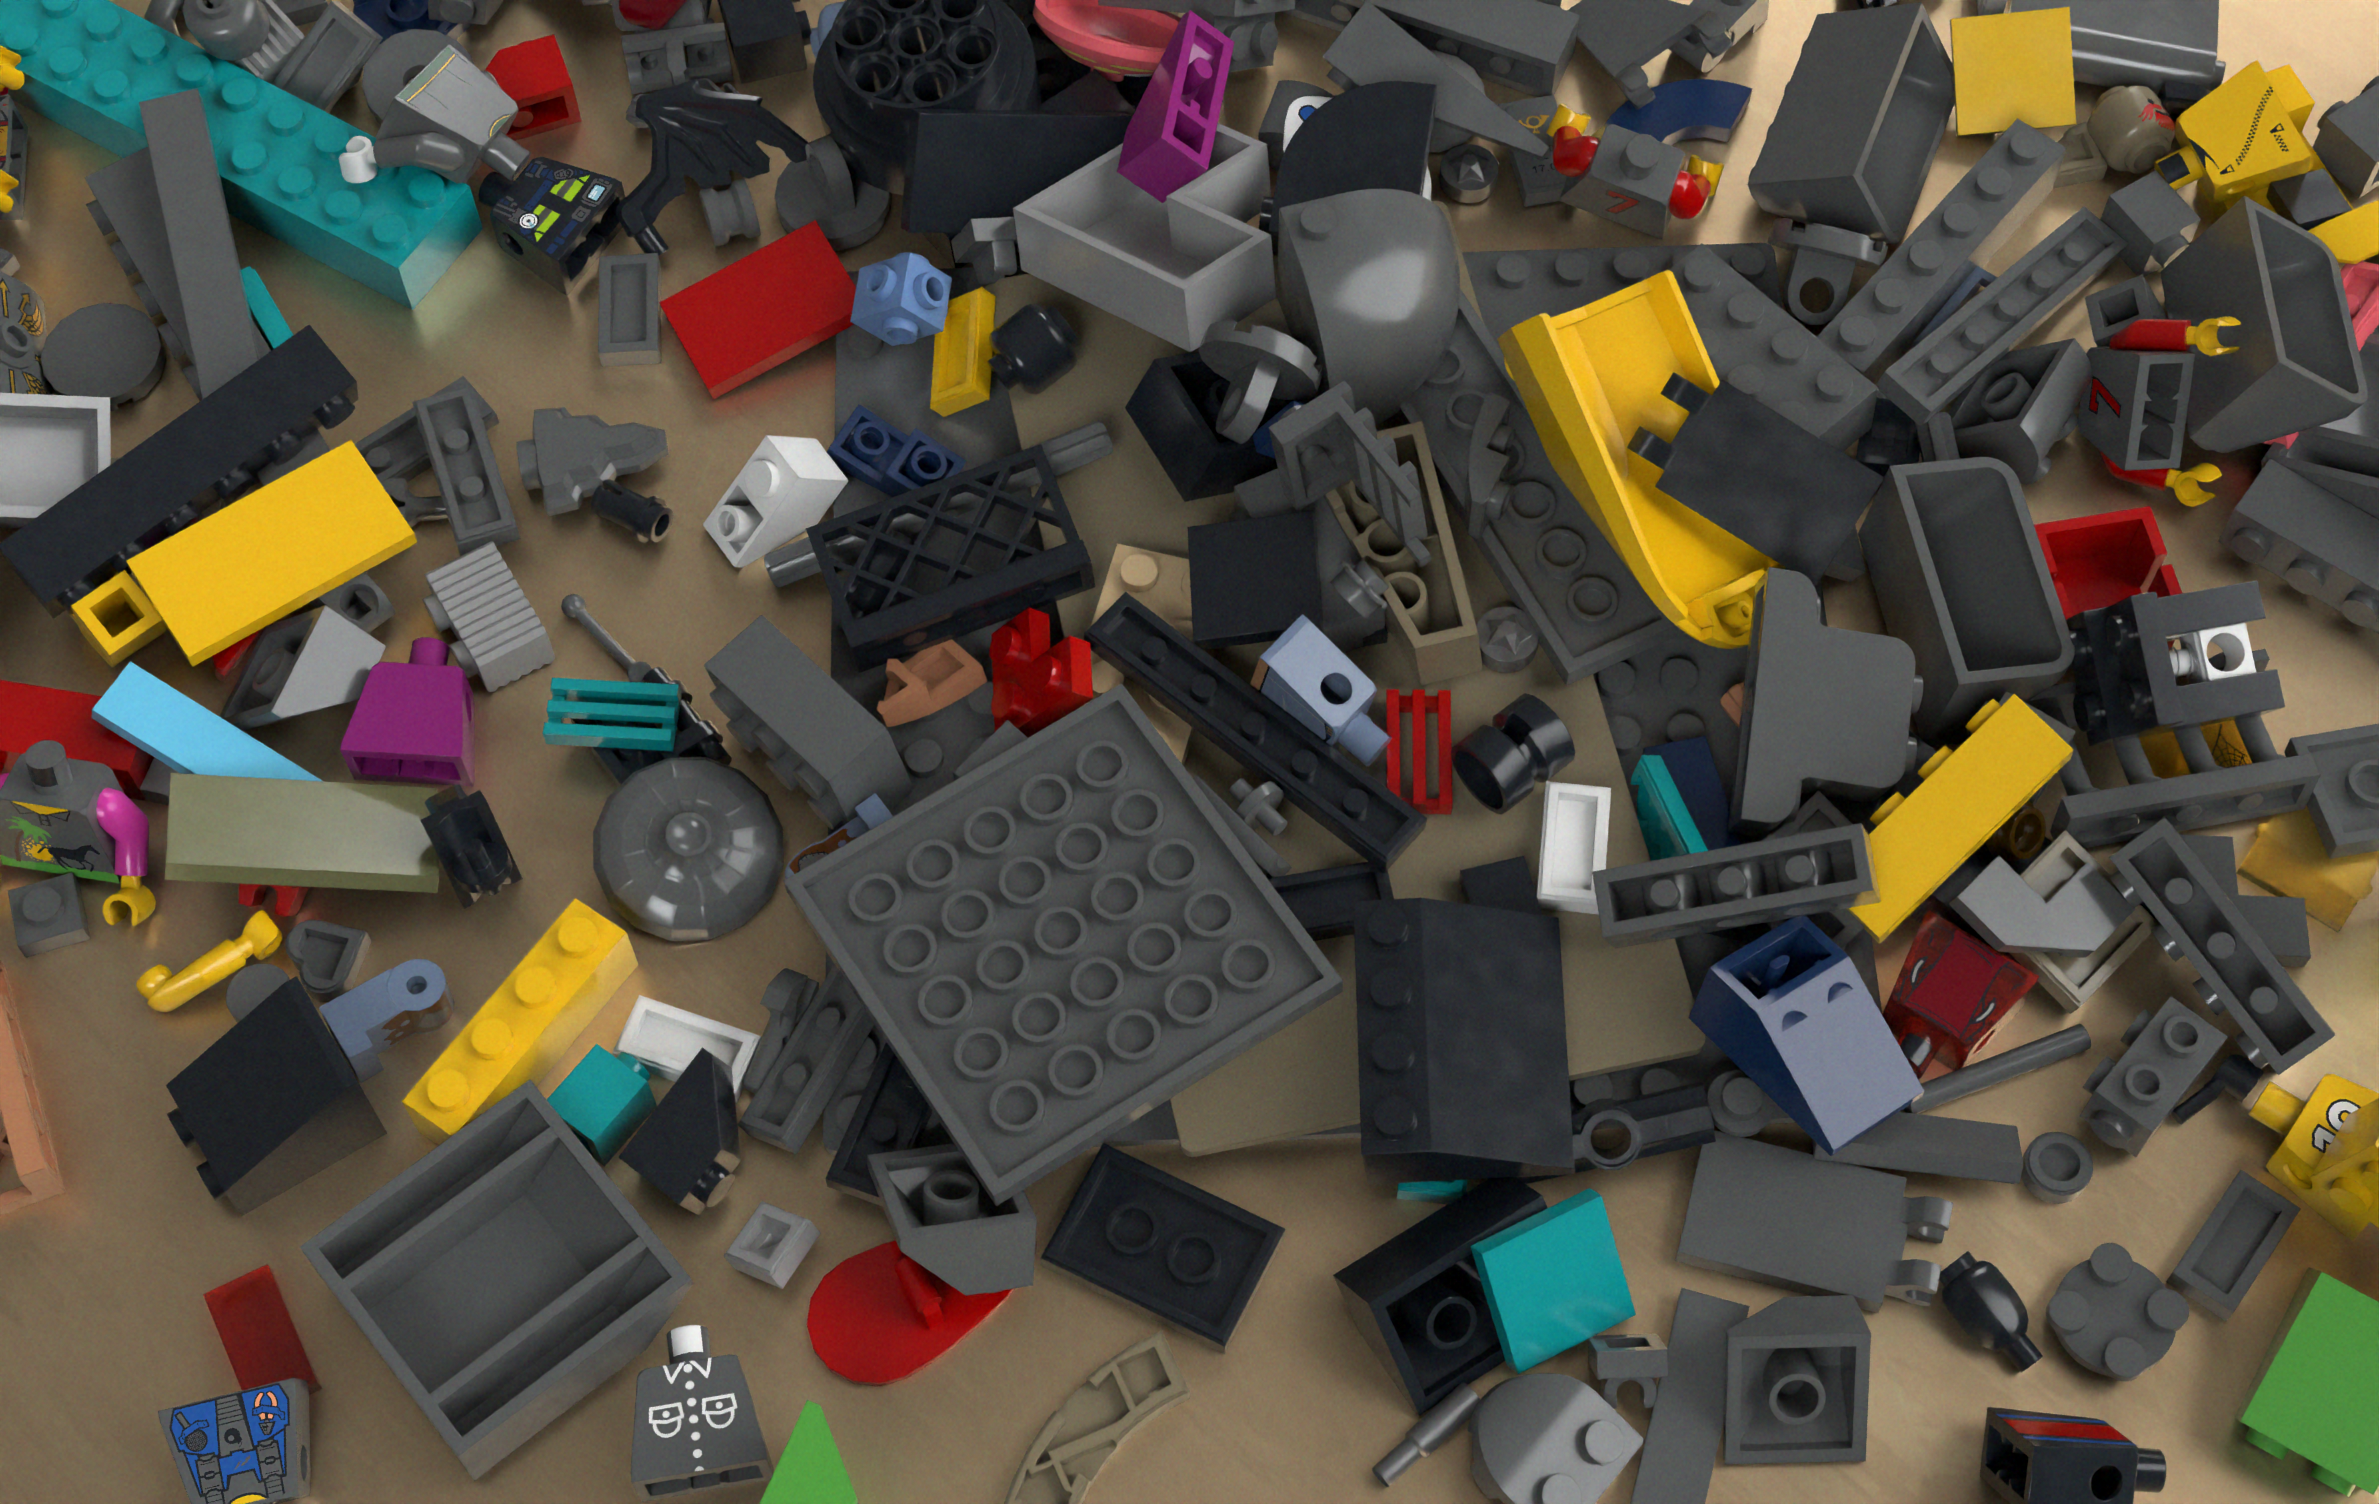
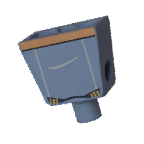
(1321, 690)

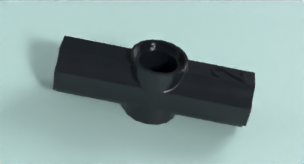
(1653, 1123)

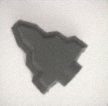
(580, 452)

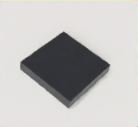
(1253, 578)

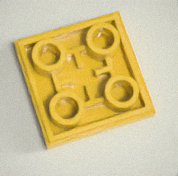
(2013, 70)

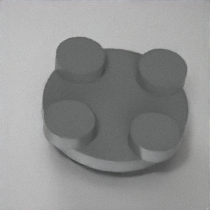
(2115, 1314)

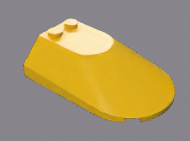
(1588, 390)

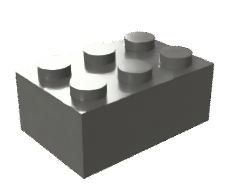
(805, 724)

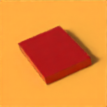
(762, 309)

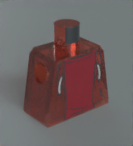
(1953, 996)

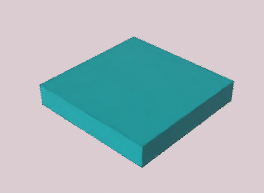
(1553, 1280)

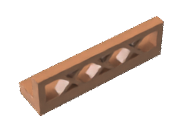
(25, 1127)

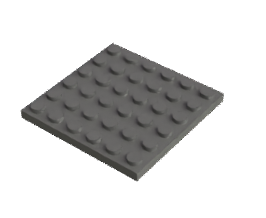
(1061, 941)

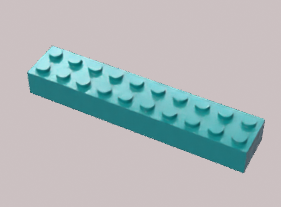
(273, 152)

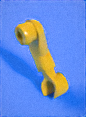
(169, 991)

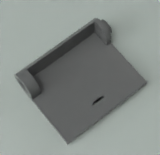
(2141, 41)

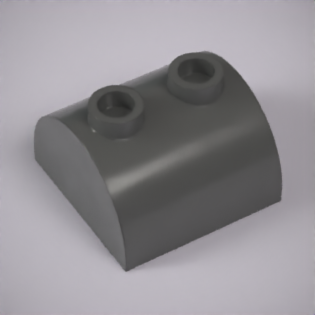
(2023, 407)

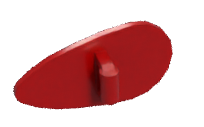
(890, 1316)

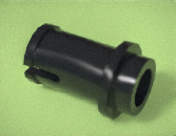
(644, 516)

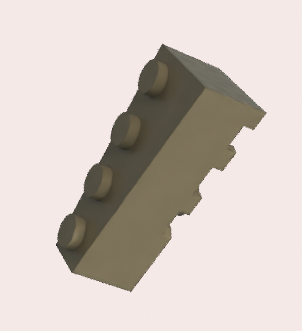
(1428, 603)

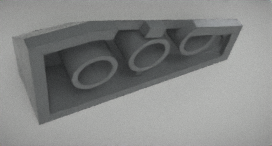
(1379, 50)

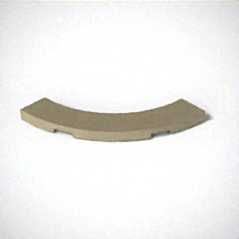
(1097, 1422)

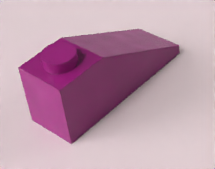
(1179, 111)

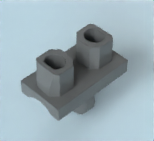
(1256, 809)

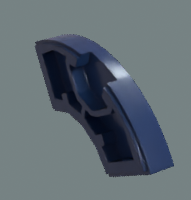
(1687, 111)

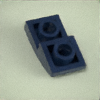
(889, 458)

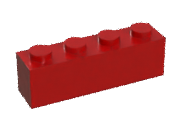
(64, 716)

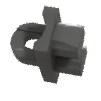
(658, 57)

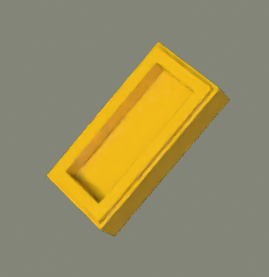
(962, 352)

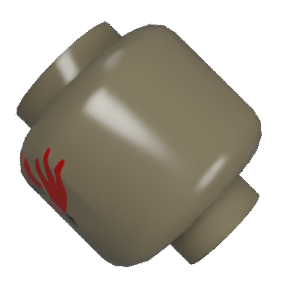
(2131, 128)

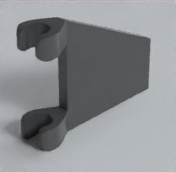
(1632, 32)

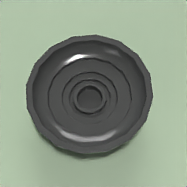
(688, 849)

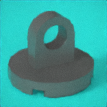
(830, 194)
(1825, 255)
(1258, 368)

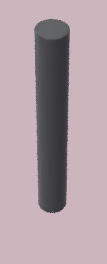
(2001, 1067)

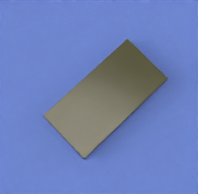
(299, 833)

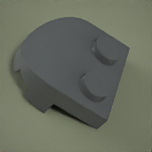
(1548, 1441)

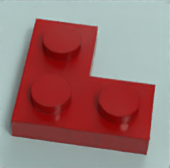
(1034, 681)

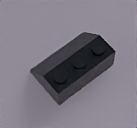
(1423, 1295)

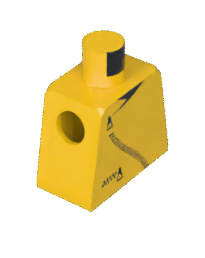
(2235, 140)

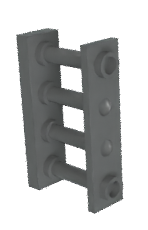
(2190, 801)

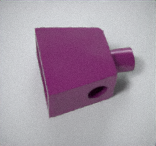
(414, 721)

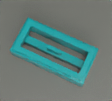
(613, 704)

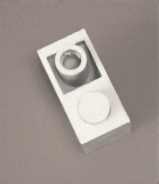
(774, 498)

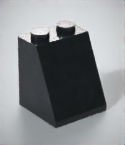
(271, 1102)

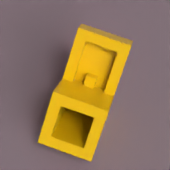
(117, 619)

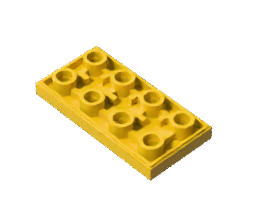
(271, 552)

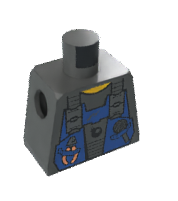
(243, 1445)

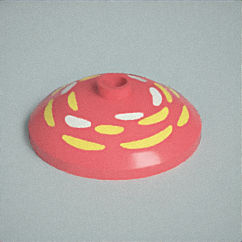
(1107, 37)

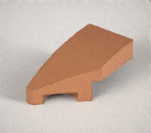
(928, 683)

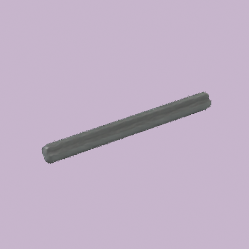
(1062, 452)

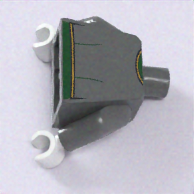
(442, 122)

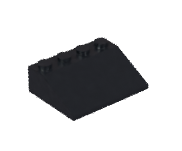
(1460, 1042)

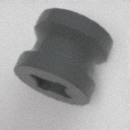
(729, 212)

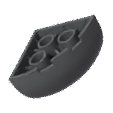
(1370, 291)

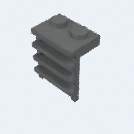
(1331, 443)

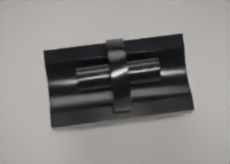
(469, 844)

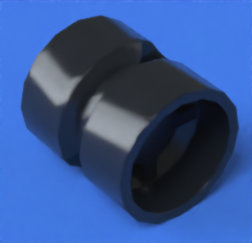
(1519, 748)

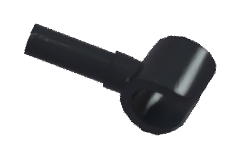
(2235, 1076)

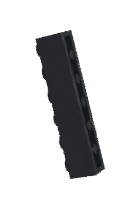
(182, 471)

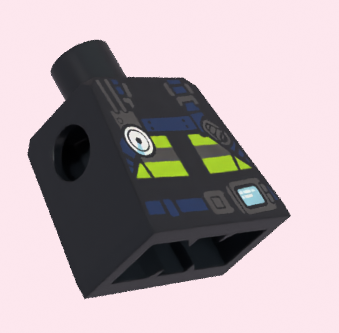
(554, 218)

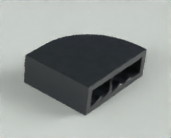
(1353, 143)

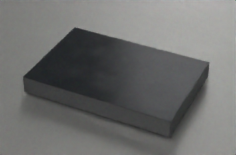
(1163, 1248)

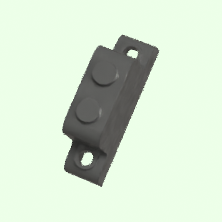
(1817, 709)

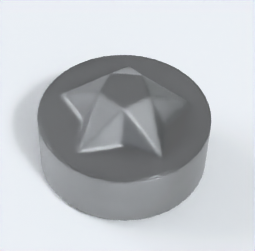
(1468, 173)
(1507, 639)

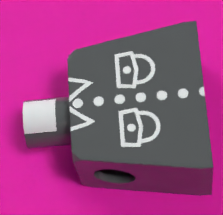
(695, 1423)

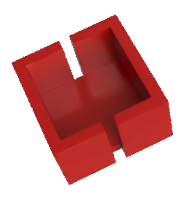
(2106, 559)

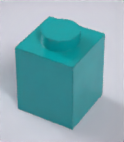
(604, 1101)

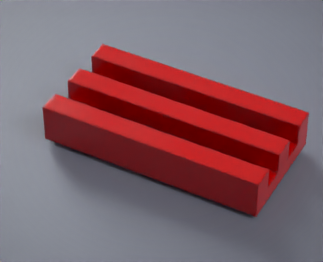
(1418, 705)

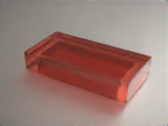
(260, 1331)

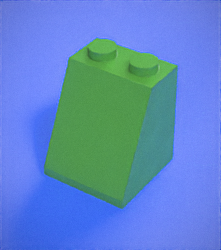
(2321, 1385)

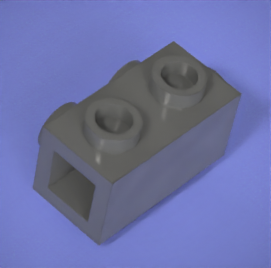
(2152, 1076)

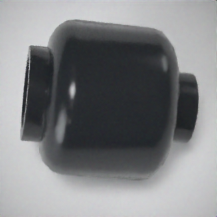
(1033, 349)

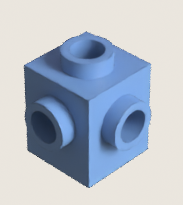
(901, 299)

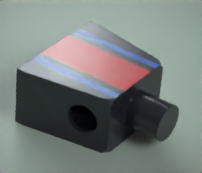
(2065, 1460)

